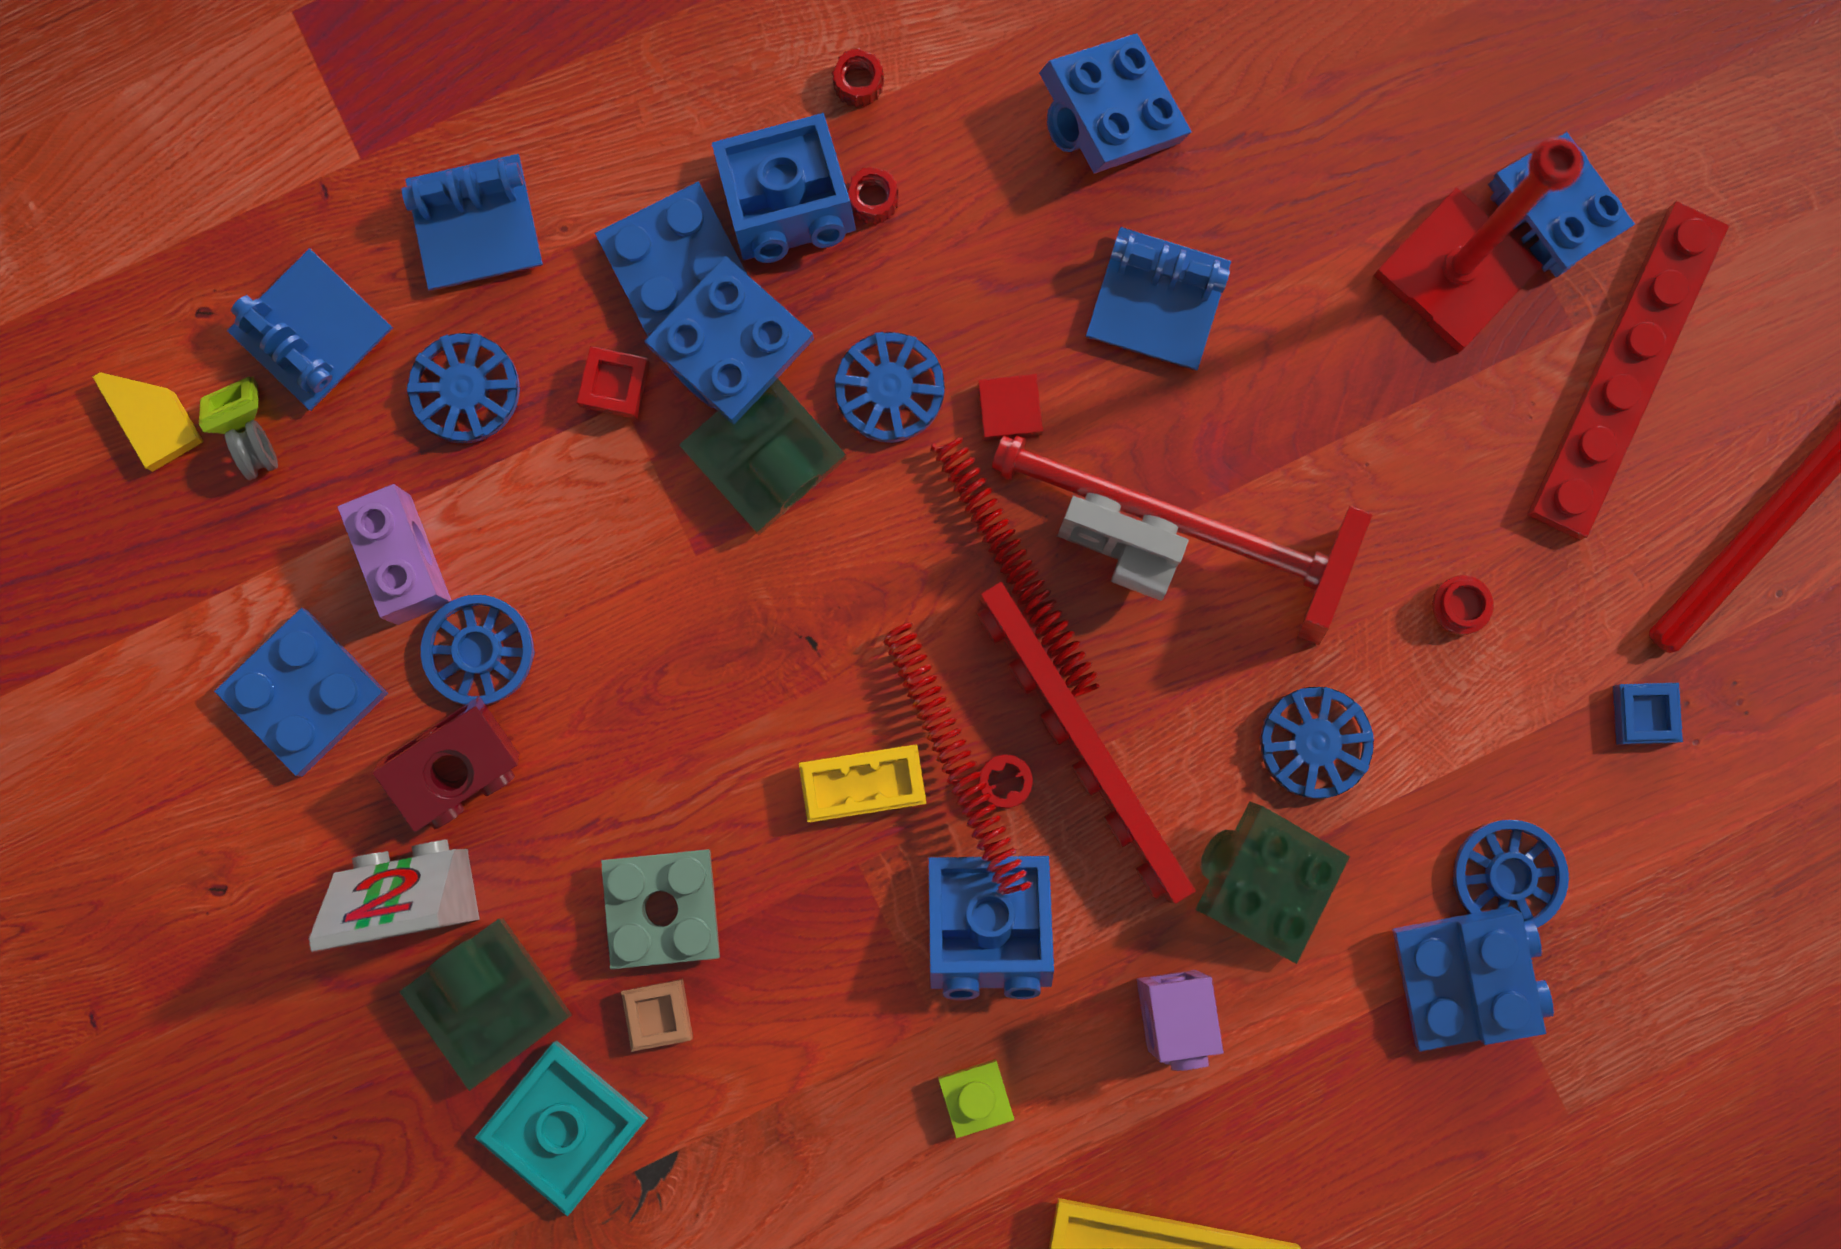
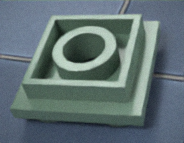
(631, 934)

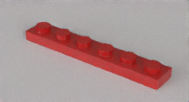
(1628, 371)
(1095, 765)

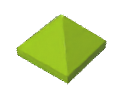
(229, 407)

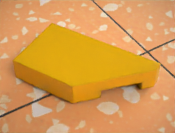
(150, 419)

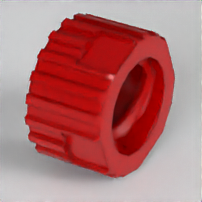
(854, 60)
(873, 177)

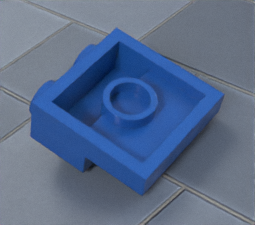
(784, 188)
(986, 935)
(1473, 979)

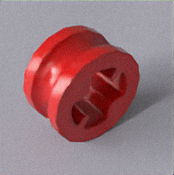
(997, 764)

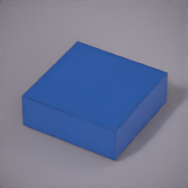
(1647, 713)

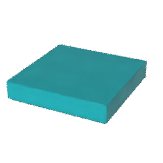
(561, 1128)

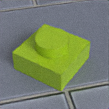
(976, 1098)

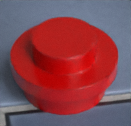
(1462, 605)

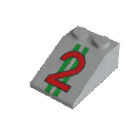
(396, 897)

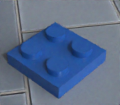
(666, 252)
(301, 692)

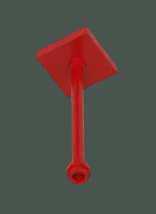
(1464, 263)
(1322, 572)

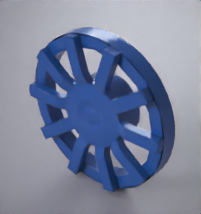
(889, 386)
(463, 387)
(477, 649)
(1317, 742)
(1511, 873)

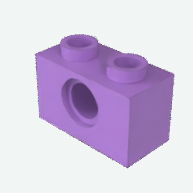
(394, 554)
(1180, 1018)

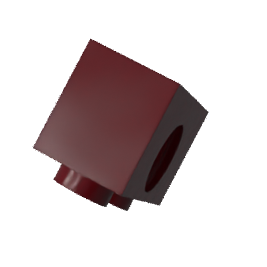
(417, 788)

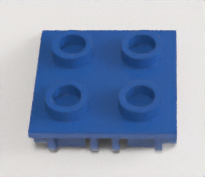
(1567, 220)
(473, 222)
(1158, 298)
(308, 329)

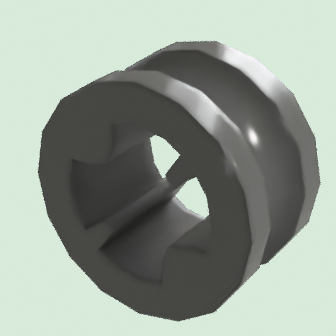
(251, 450)

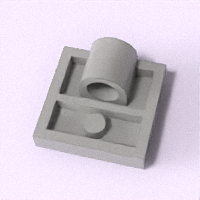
(1144, 549)

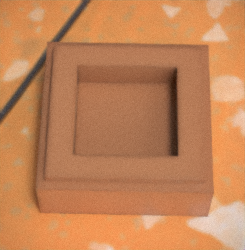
(657, 1015)

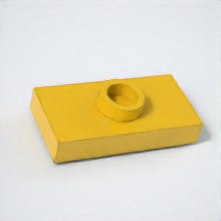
(862, 783)

